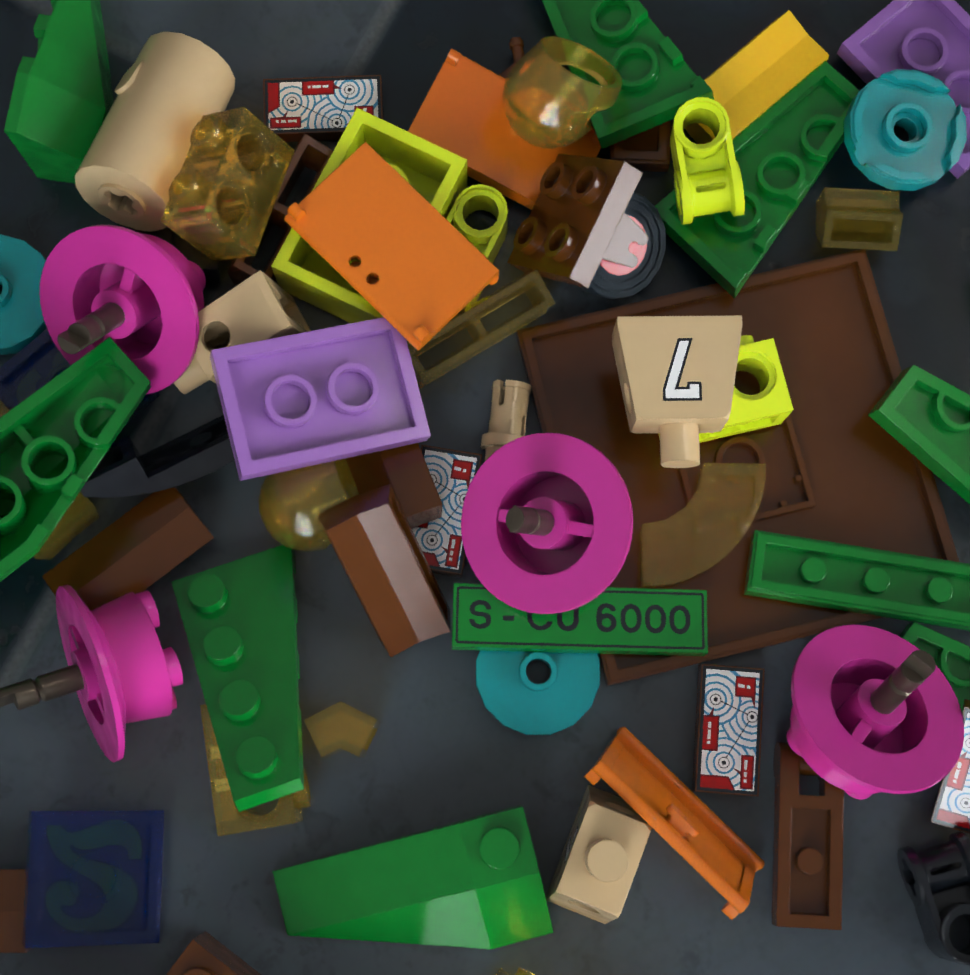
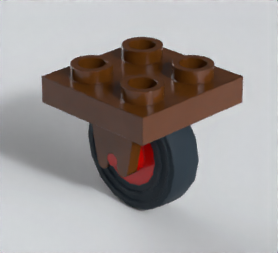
(592, 228)

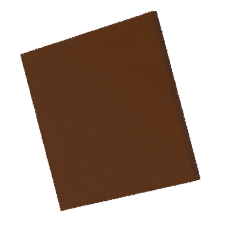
(826, 464)

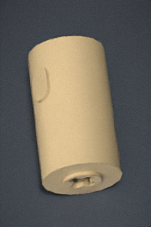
(150, 128)

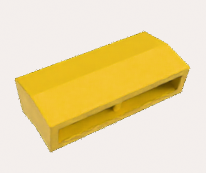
(761, 74)

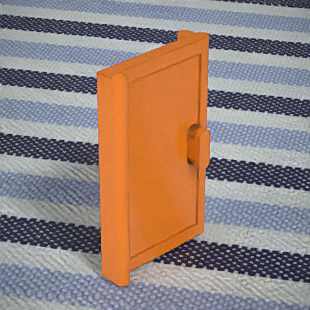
(469, 119)
(398, 236)
(679, 818)

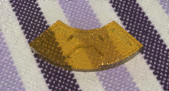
(705, 528)

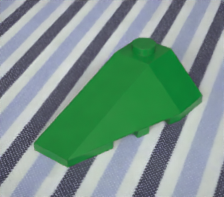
(62, 91)
(56, 444)
(435, 887)

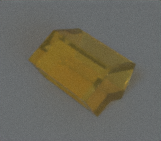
(858, 219)
(342, 729)

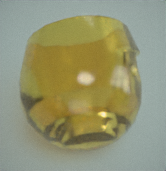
(549, 102)
(295, 498)

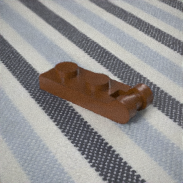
(806, 847)

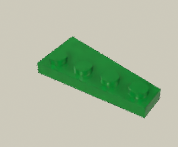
(649, 63)
(778, 165)
(930, 423)
(248, 667)

